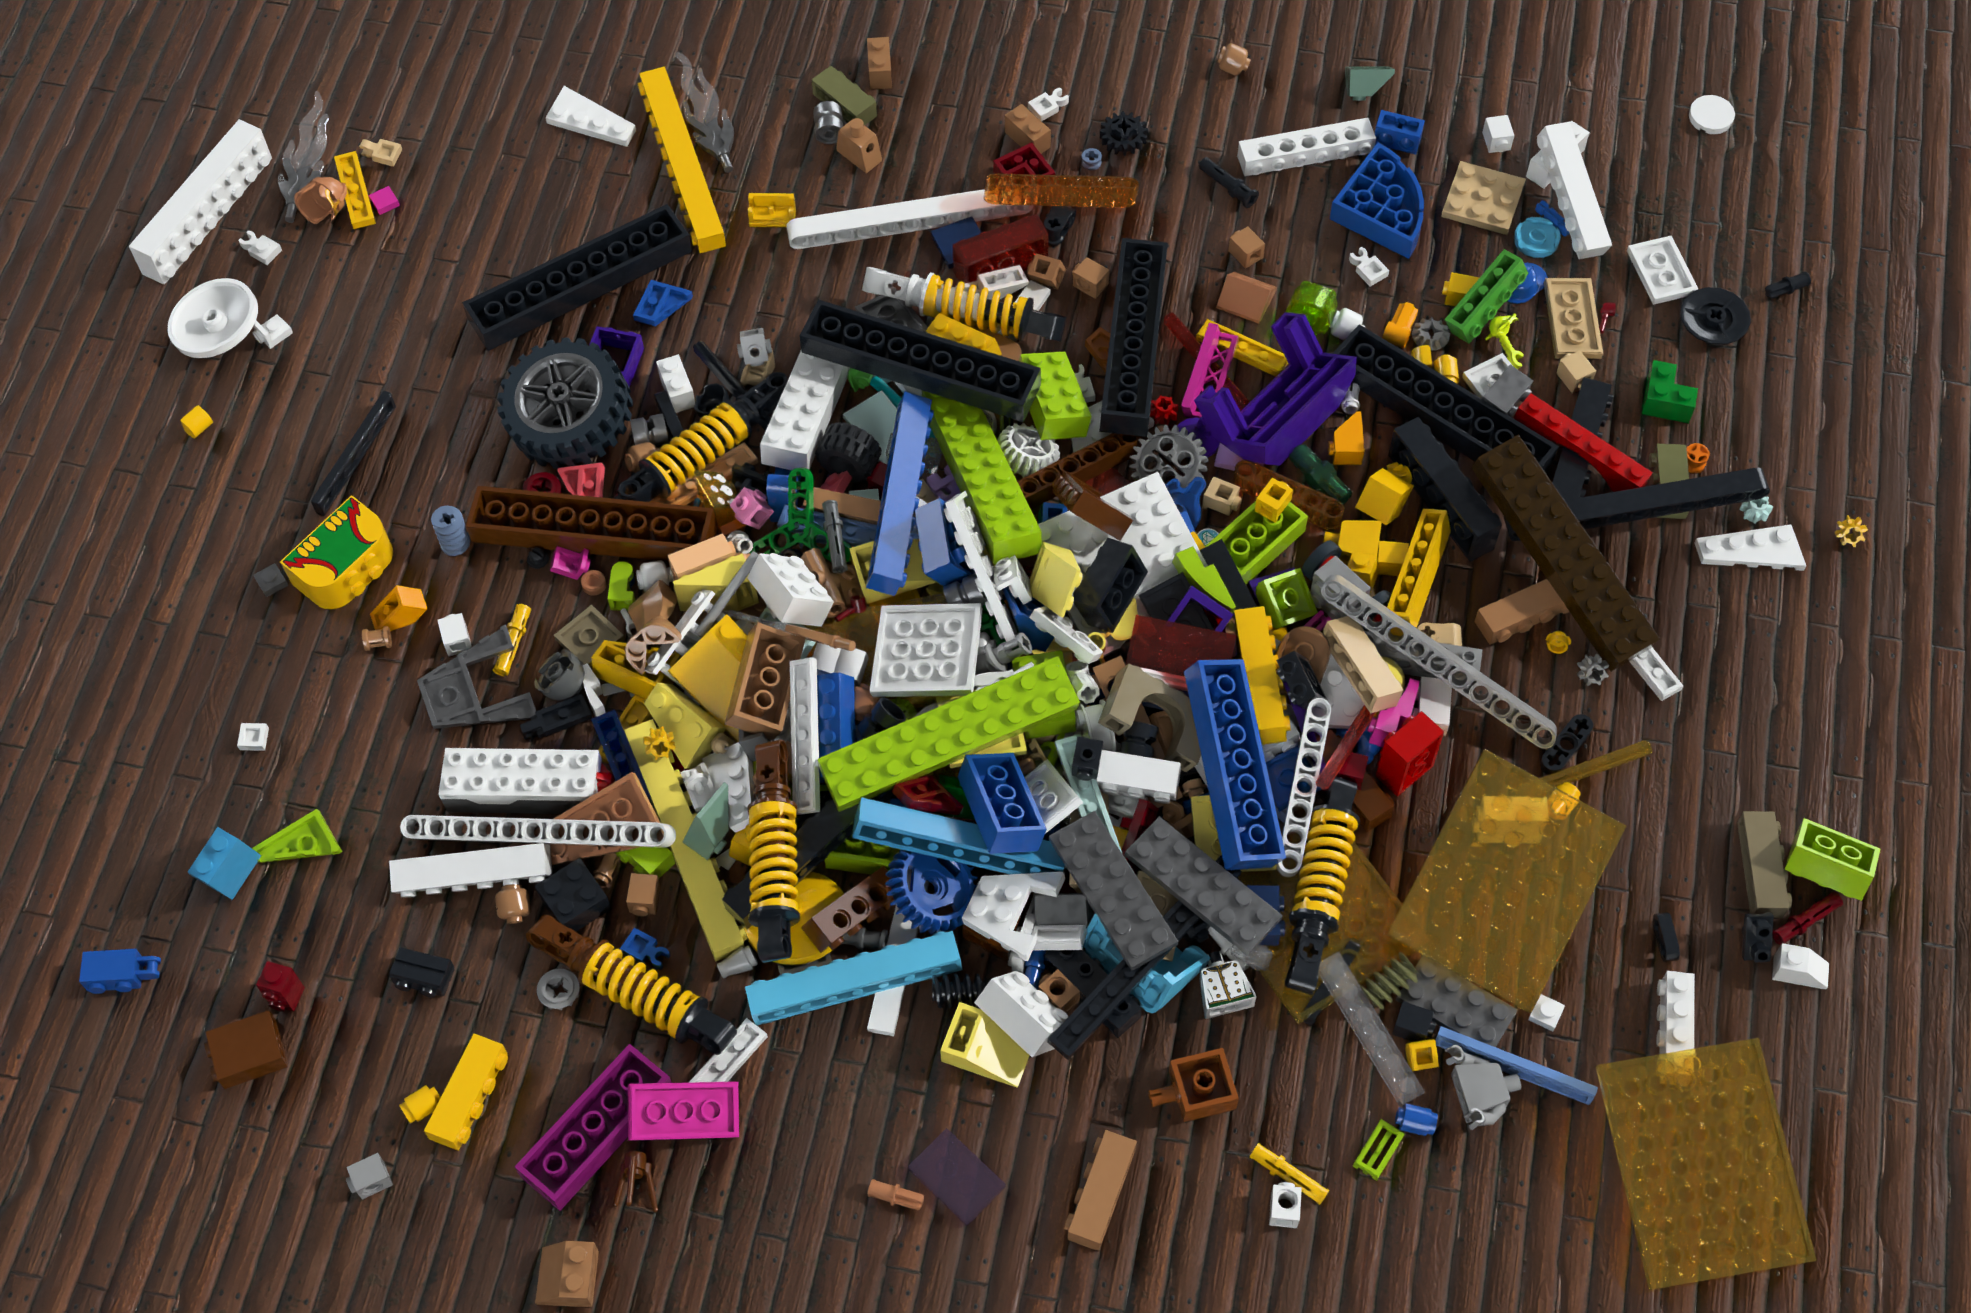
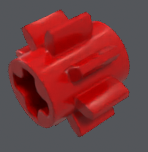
(1163, 410)

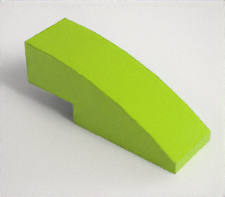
(1203, 578)

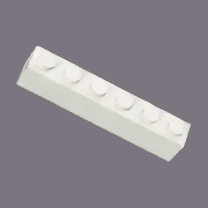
(1574, 190)
(469, 869)

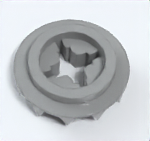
(1421, 335)
(554, 979)

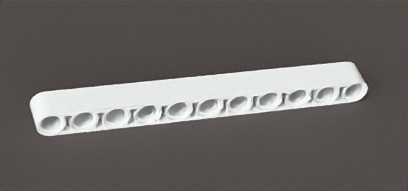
(895, 219)
(548, 831)

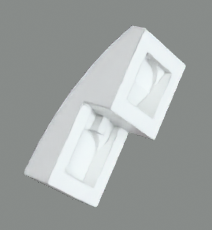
(593, 690)

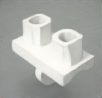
(698, 785)

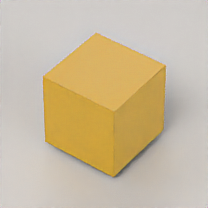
(1384, 496)

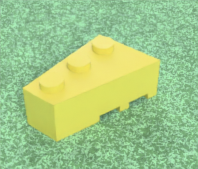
(690, 723)

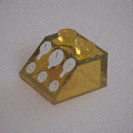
(717, 494)

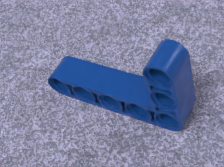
(778, 491)

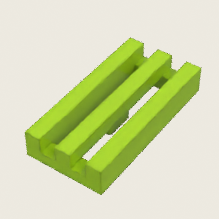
(1367, 1168)

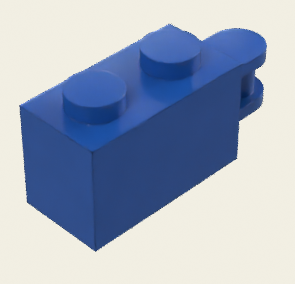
(116, 970)

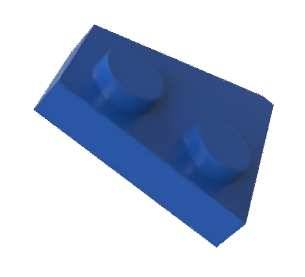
(660, 302)

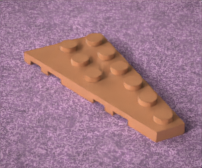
(618, 802)

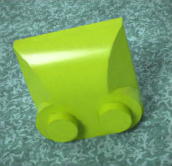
(1286, 598)

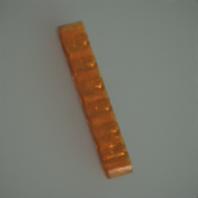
(1060, 190)

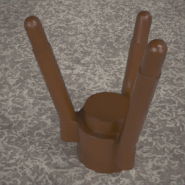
(634, 1168)

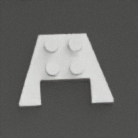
(1341, 696)
(1000, 902)

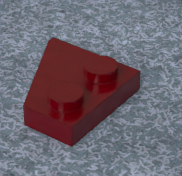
(926, 795)

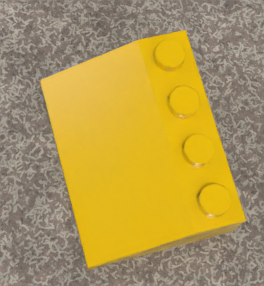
(712, 668)

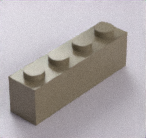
(1763, 863)

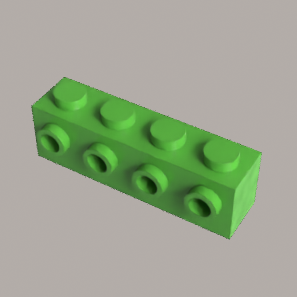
(1486, 296)

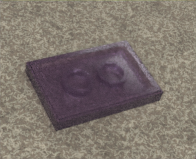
(956, 1176)

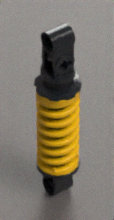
(723, 428)
(1321, 883)

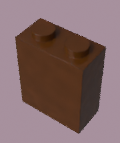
(245, 1049)

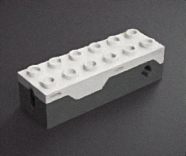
(520, 779)

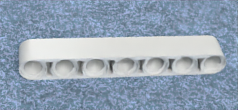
(1307, 775)

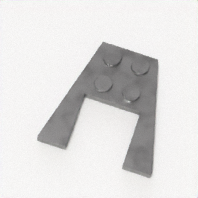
(451, 694)

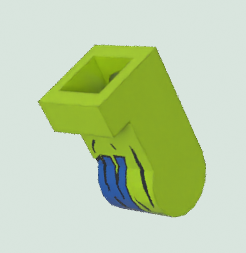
(620, 585)

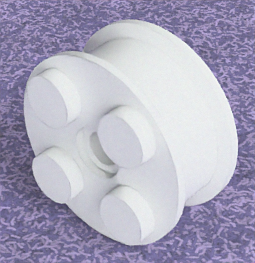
(1087, 723)

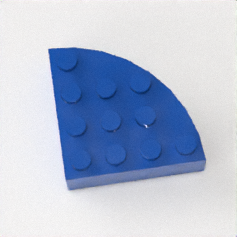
(1382, 202)

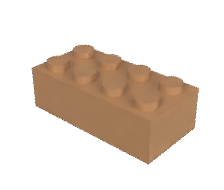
(763, 681)

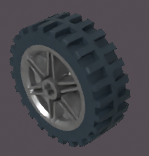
(553, 388)

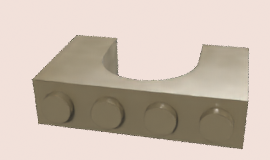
(1134, 687)

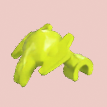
(1499, 328)

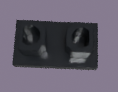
(747, 477)
(1757, 937)

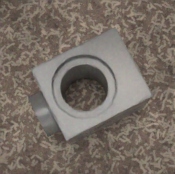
(368, 1176)

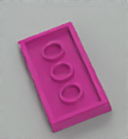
(683, 1110)

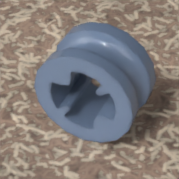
(1091, 164)

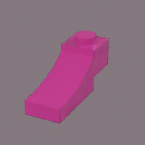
(1393, 717)

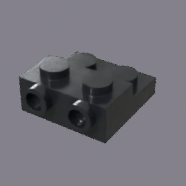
(1300, 678)

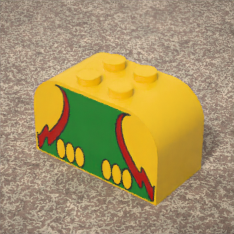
(340, 556)

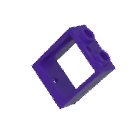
(623, 340)
(1205, 602)

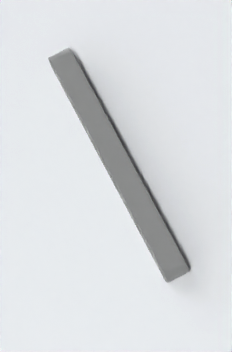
(1444, 672)

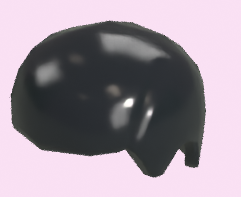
(710, 399)

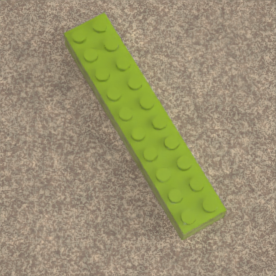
(987, 478)
(948, 733)

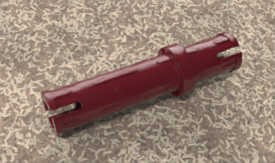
(1799, 923)

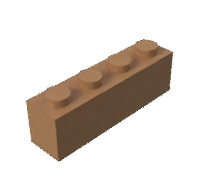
(1519, 612)
(1101, 1190)

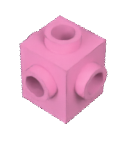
(751, 508)

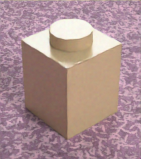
(1573, 370)

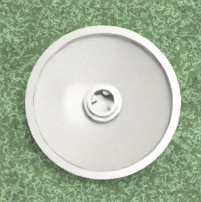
(212, 318)

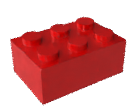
(1409, 752)

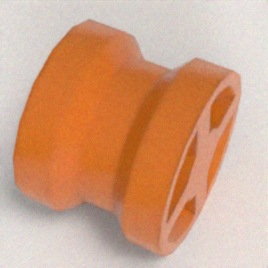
(1700, 454)

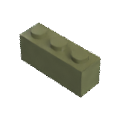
(835, 87)
(1669, 465)

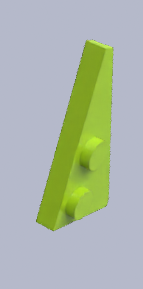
(301, 839)

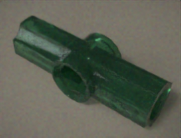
(1319, 474)

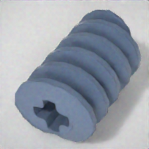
(450, 530)

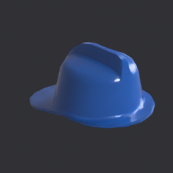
(1531, 286)

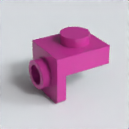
(569, 562)

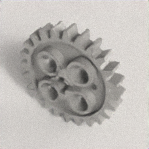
(1183, 446)

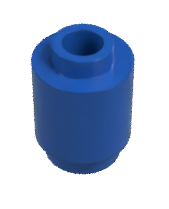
(1416, 1119)

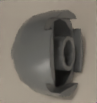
(561, 676)

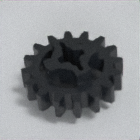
(1123, 133)

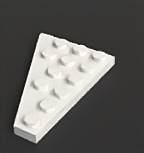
(971, 538)

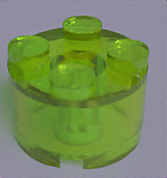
(1316, 303)

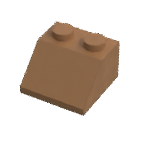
(567, 1274)

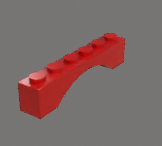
(1613, 465)

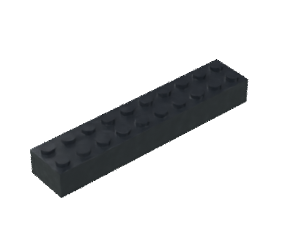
(577, 277)
(1133, 338)
(921, 360)
(1443, 405)

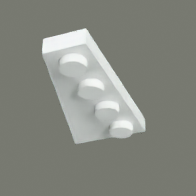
(588, 118)
(1756, 547)

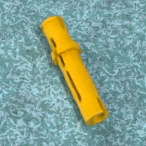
(516, 630)
(1281, 1168)

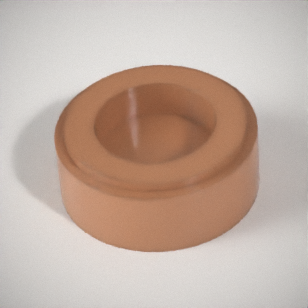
(593, 582)

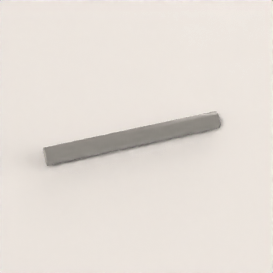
(726, 595)

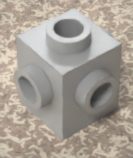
(754, 339)

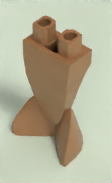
(650, 620)

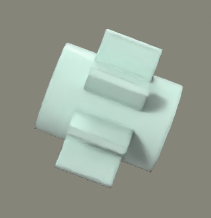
(1756, 509)

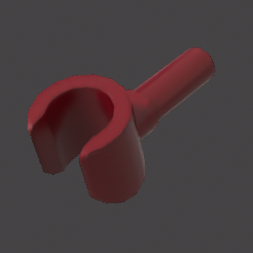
(1607, 309)
(857, 606)

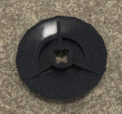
(1715, 316)

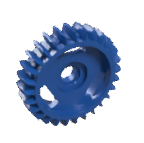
(917, 905)

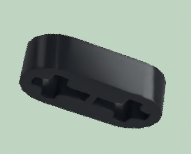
(1666, 937)

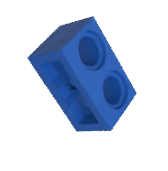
(1399, 131)

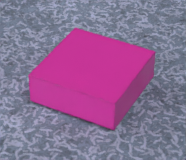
(384, 200)

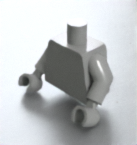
(1480, 1087)

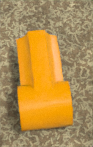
(1399, 329)

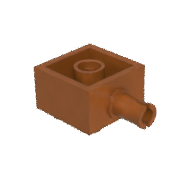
(1194, 1099)

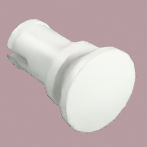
(740, 541)

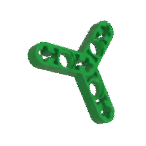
(797, 516)

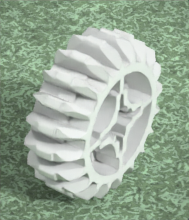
(1026, 450)

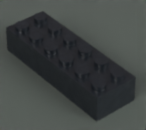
(1445, 488)

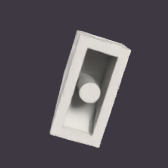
(1800, 967)

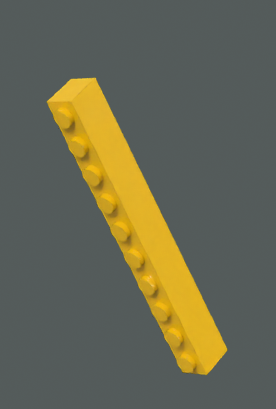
(682, 160)

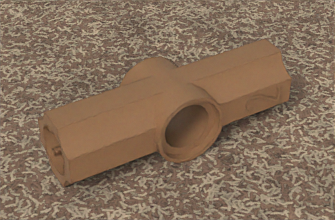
(830, 581)

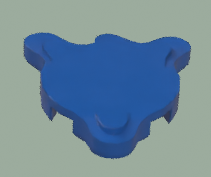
(1188, 498)

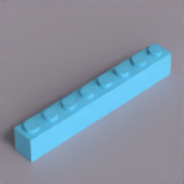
(853, 977)

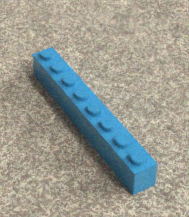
(944, 839)

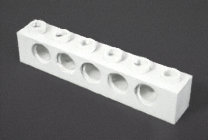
(1306, 146)

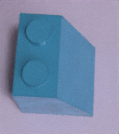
(224, 863)

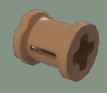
(376, 638)

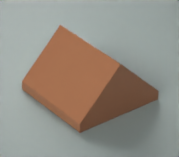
(1245, 297)

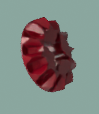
(538, 481)

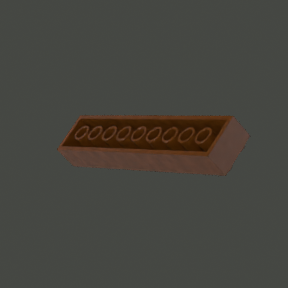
(586, 522)

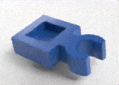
(642, 947)

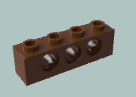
(821, 927)

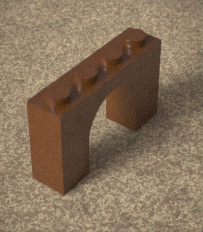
(1086, 503)

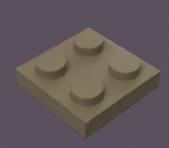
(586, 634)

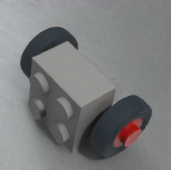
(1326, 562)

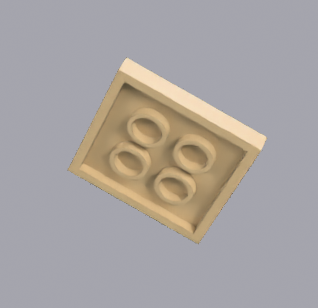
(1483, 197)

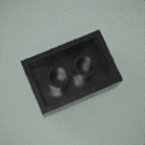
(1109, 585)

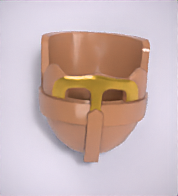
(321, 198)

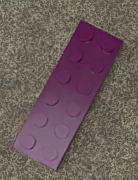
(587, 1130)

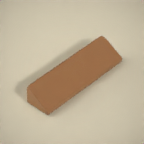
(849, 506)

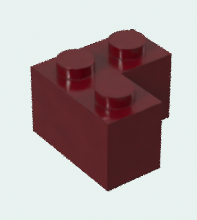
(1023, 161)

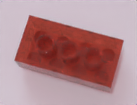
(1000, 248)
(1175, 646)

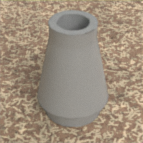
(739, 961)

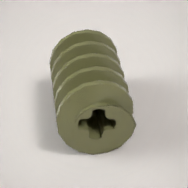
(1390, 981)

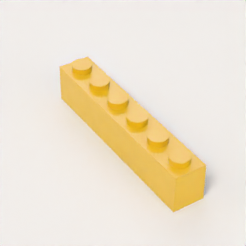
(1420, 567)
(1261, 667)

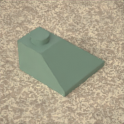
(1366, 80)
(710, 825)

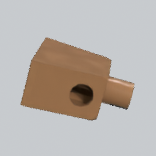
(859, 145)

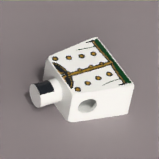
(1224, 987)

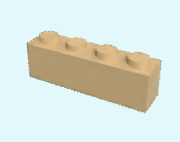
(1362, 664)

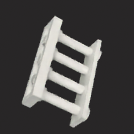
(700, 602)

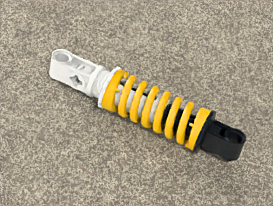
(967, 306)

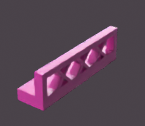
(1203, 364)

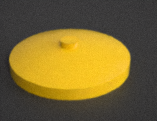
(814, 895)

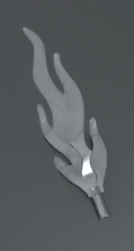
(712, 138)
(305, 157)

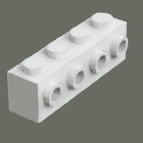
(1675, 1012)

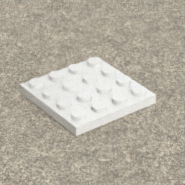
(926, 650)

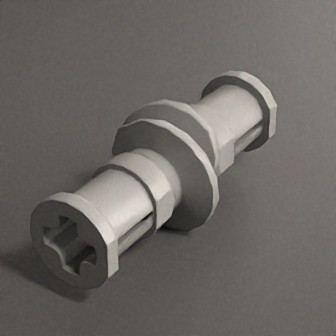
(997, 658)

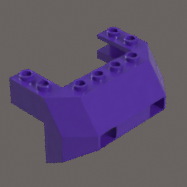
(1289, 405)

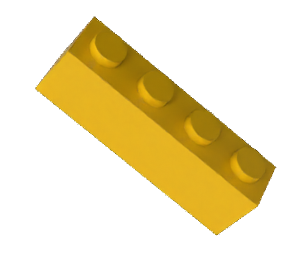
(466, 1092)

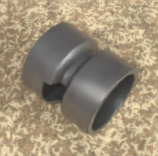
(827, 121)
(650, 430)
(964, 592)

